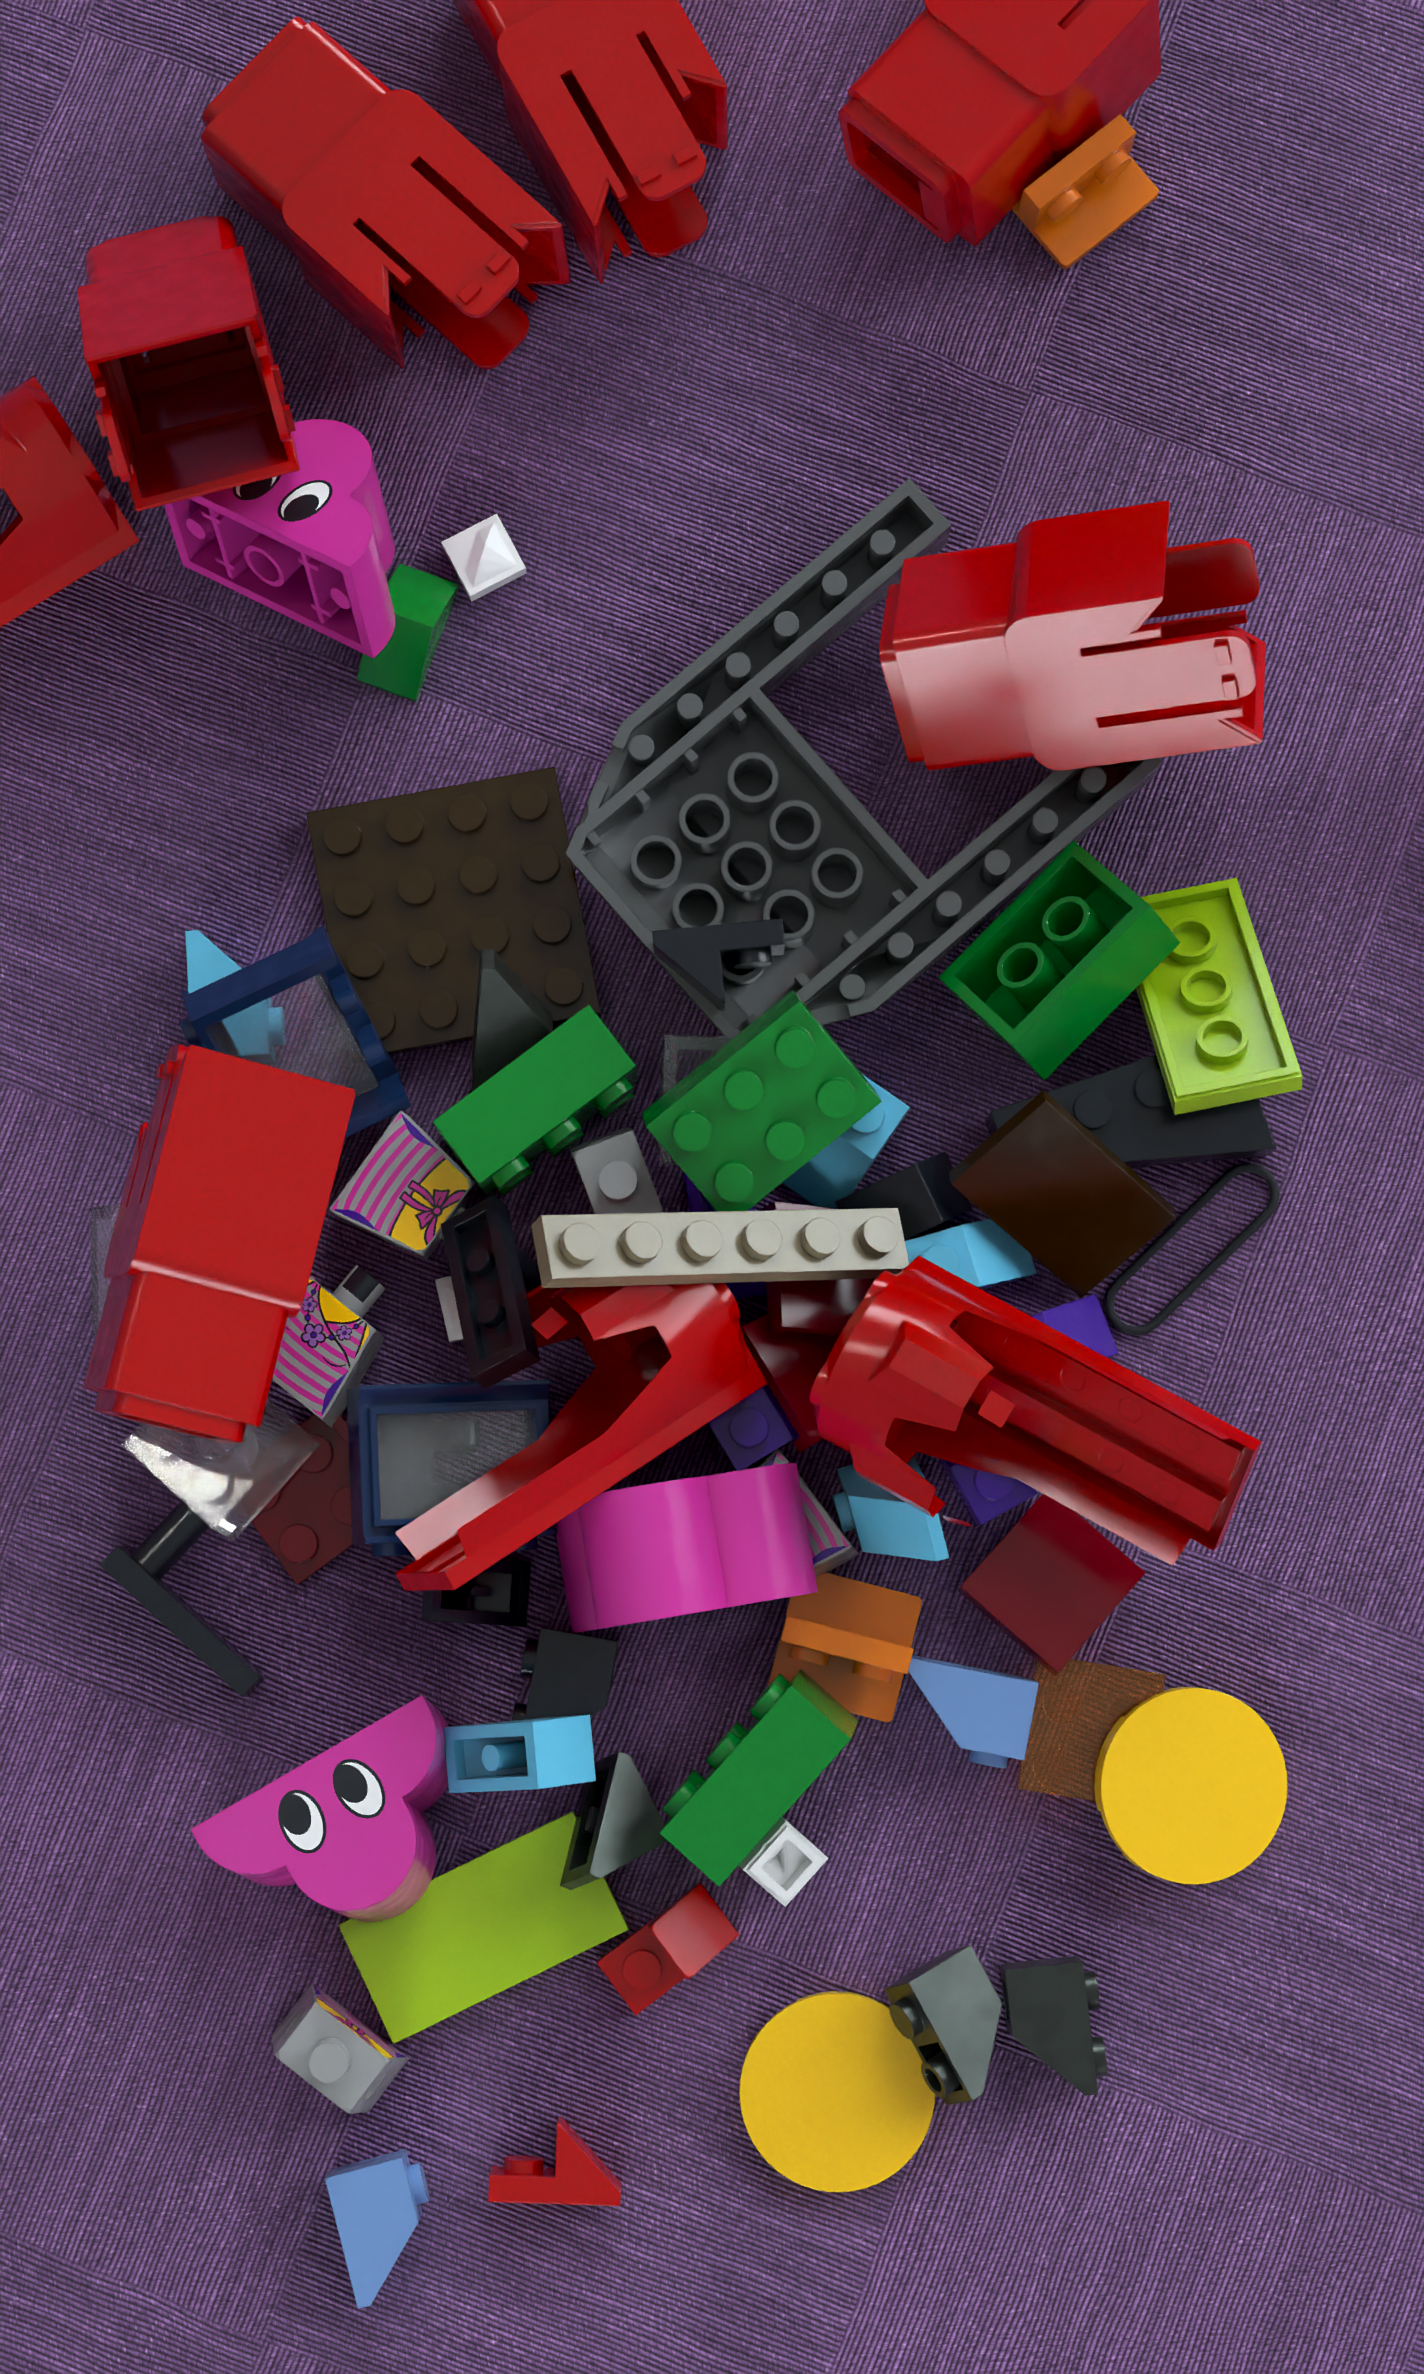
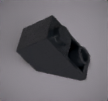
(567, 1673)

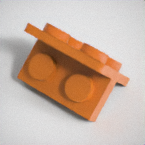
(1087, 195)
(850, 1642)

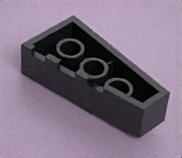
(1136, 1120)

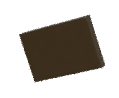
(1062, 1194)

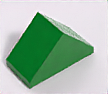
(421, 612)

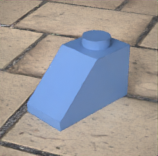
(979, 1707)
(375, 2215)

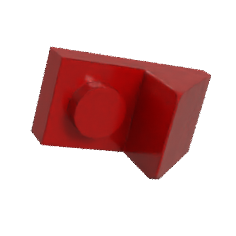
(668, 1948)
(575, 2180)

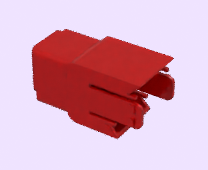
(991, 100)
(607, 104)
(380, 199)
(203, 402)
(1048, 650)
(214, 1241)

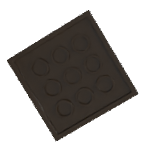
(435, 878)

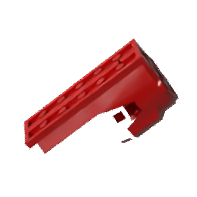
(63, 506)
(661, 1372)
(980, 1382)

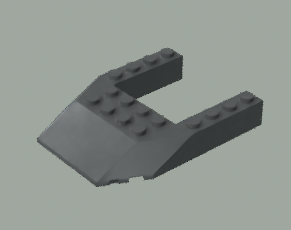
(735, 819)

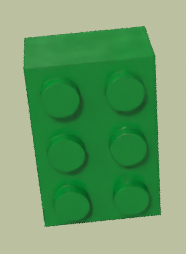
(1059, 959)
(539, 1103)
(760, 1107)
(756, 1774)

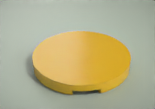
(1191, 1785)
(834, 2093)

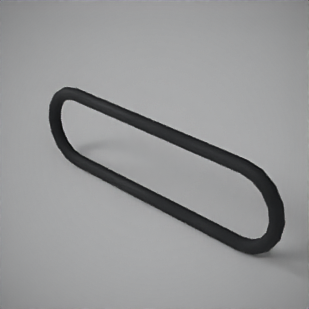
(1210, 1268)

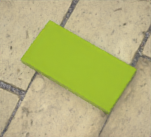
(1215, 1004)
(481, 1931)

